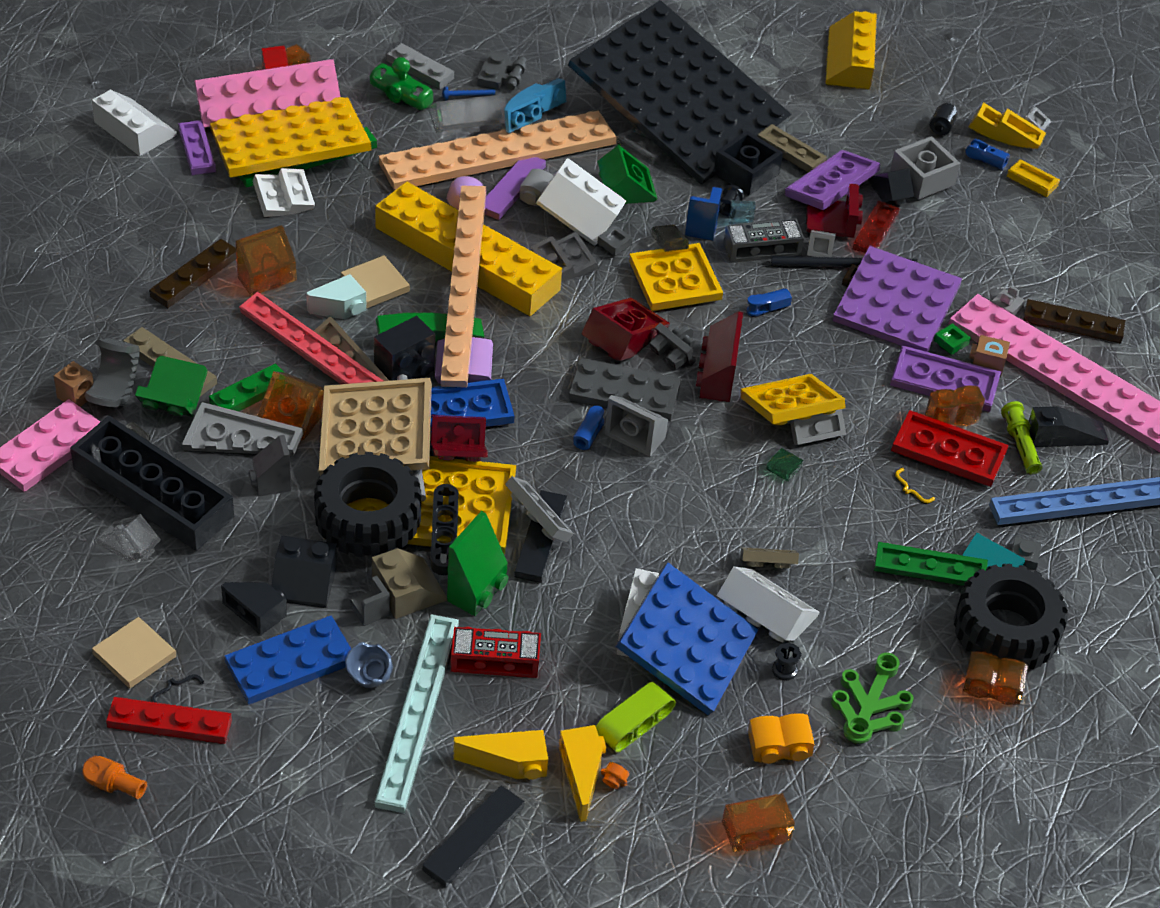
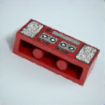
(495, 652)

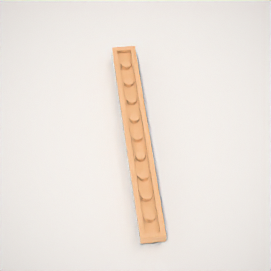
(463, 287)

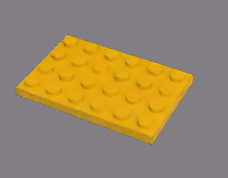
(289, 136)
(479, 489)

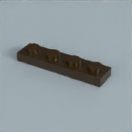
(193, 273)
(1074, 321)

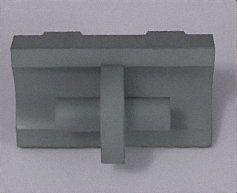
(679, 343)

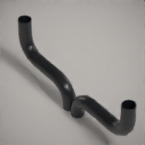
(172, 681)

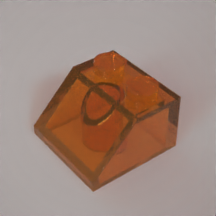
(265, 260)
(292, 402)

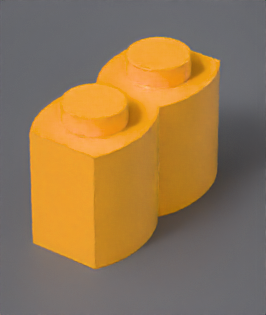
(781, 738)

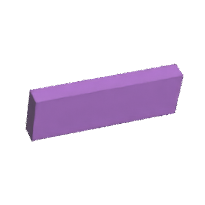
(196, 147)

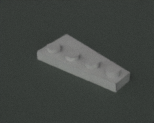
(236, 432)

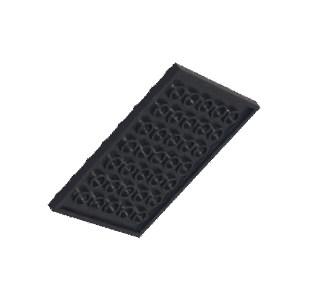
(677, 88)

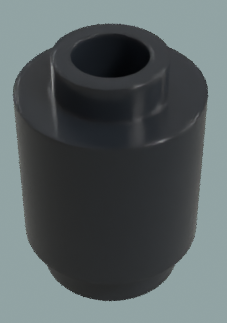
(943, 119)

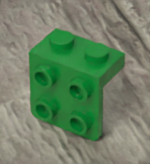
(173, 386)

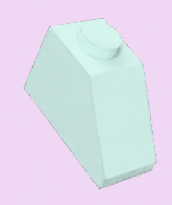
(337, 299)

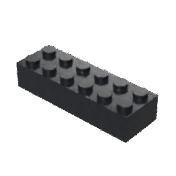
(152, 482)

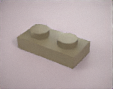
(780, 558)

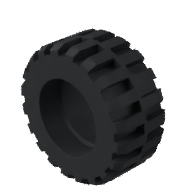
(367, 478)
(1015, 591)

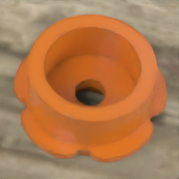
(615, 775)

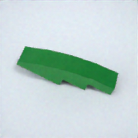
(435, 321)

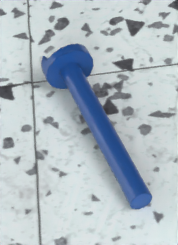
(446, 93)

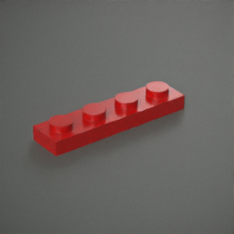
(169, 720)

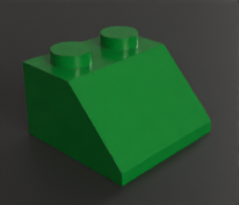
(626, 176)

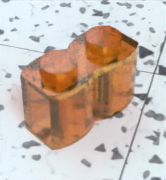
(956, 406)
(995, 678)

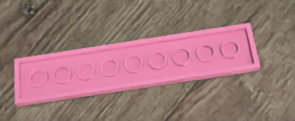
(1064, 370)

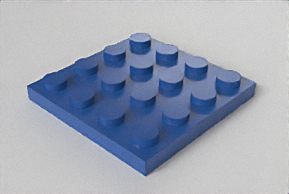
(687, 638)

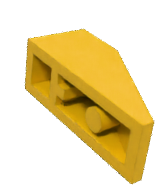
(510, 754)
(582, 755)

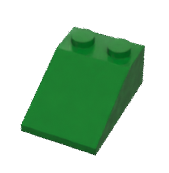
(475, 566)

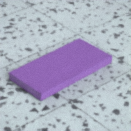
(831, 179)
(931, 372)

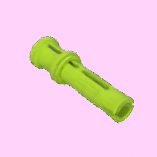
(1019, 429)

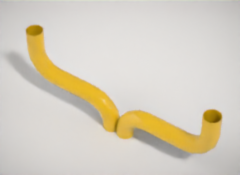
(907, 491)

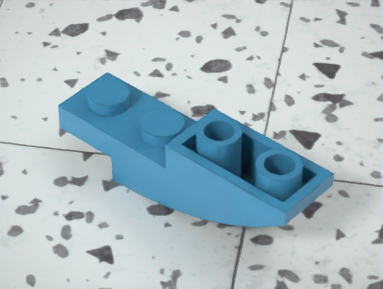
(531, 102)

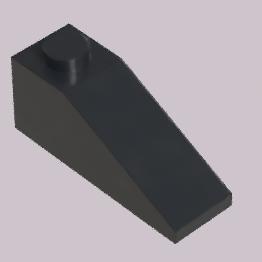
(1062, 427)

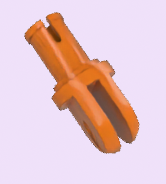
(111, 777)

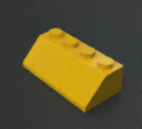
(852, 51)

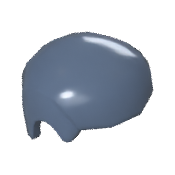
(369, 665)

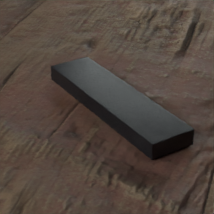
(536, 545)
(473, 836)

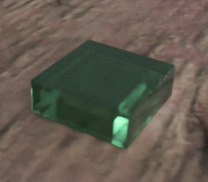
(784, 464)

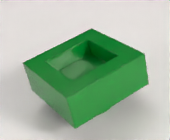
(952, 339)

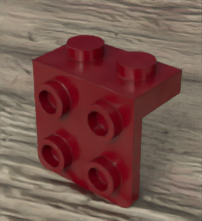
(840, 217)
(458, 437)

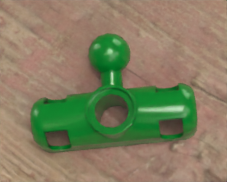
(400, 85)

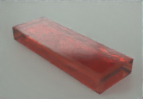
(876, 227)

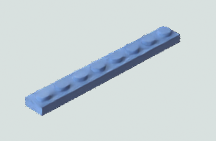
(1076, 501)

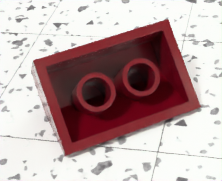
(720, 358)

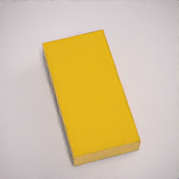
(1033, 178)

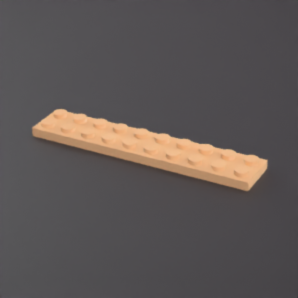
(496, 150)

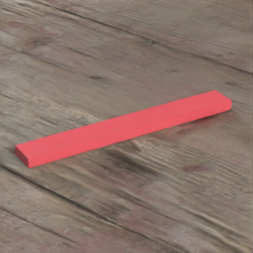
(305, 341)

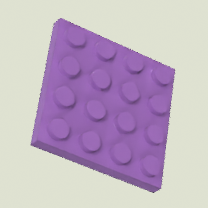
(897, 299)

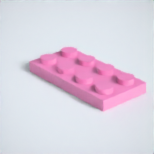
(44, 445)

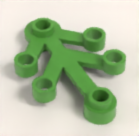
(886, 668)

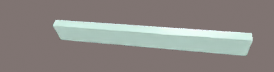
(416, 715)

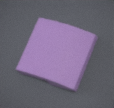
(480, 360)

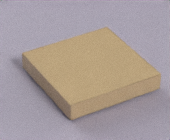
(379, 280)
(134, 652)

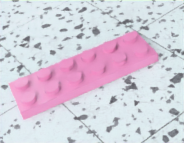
(265, 90)

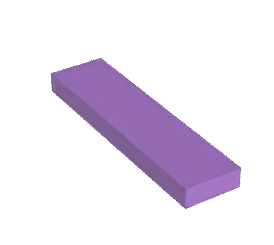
(508, 188)

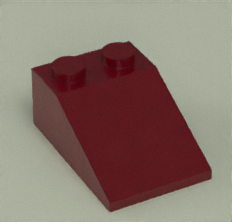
(622, 328)

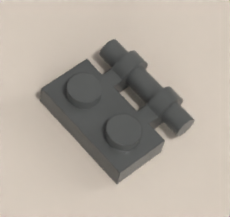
(495, 68)

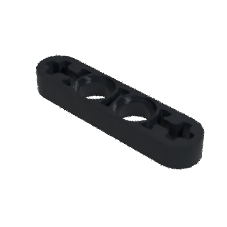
(443, 528)

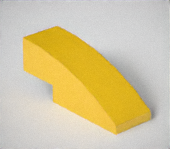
(1006, 127)

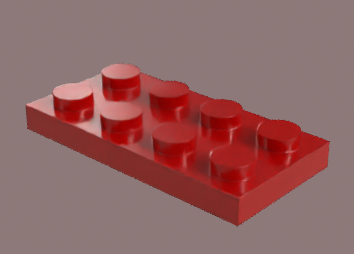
(950, 448)

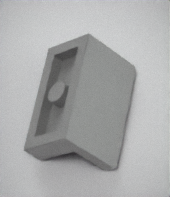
(817, 427)

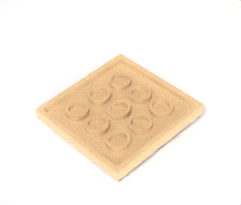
(377, 419)

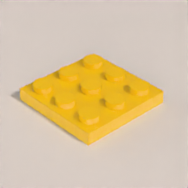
(675, 277)
(792, 399)

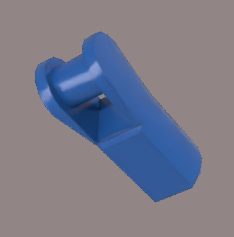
(988, 154)
(767, 302)
(589, 428)

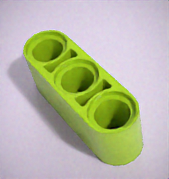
(635, 716)

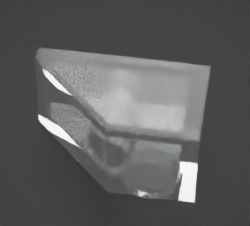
(129, 538)

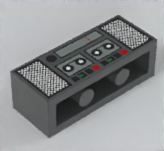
(763, 240)

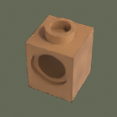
(73, 383)

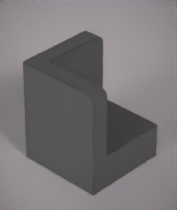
(373, 604)

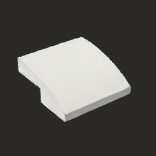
(283, 193)

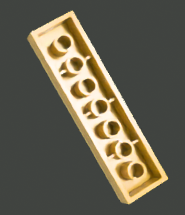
(504, 266)

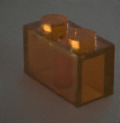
(758, 822)

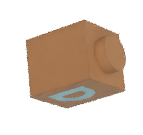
(990, 353)

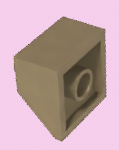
(407, 581)

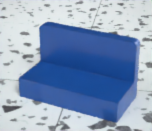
(703, 215)

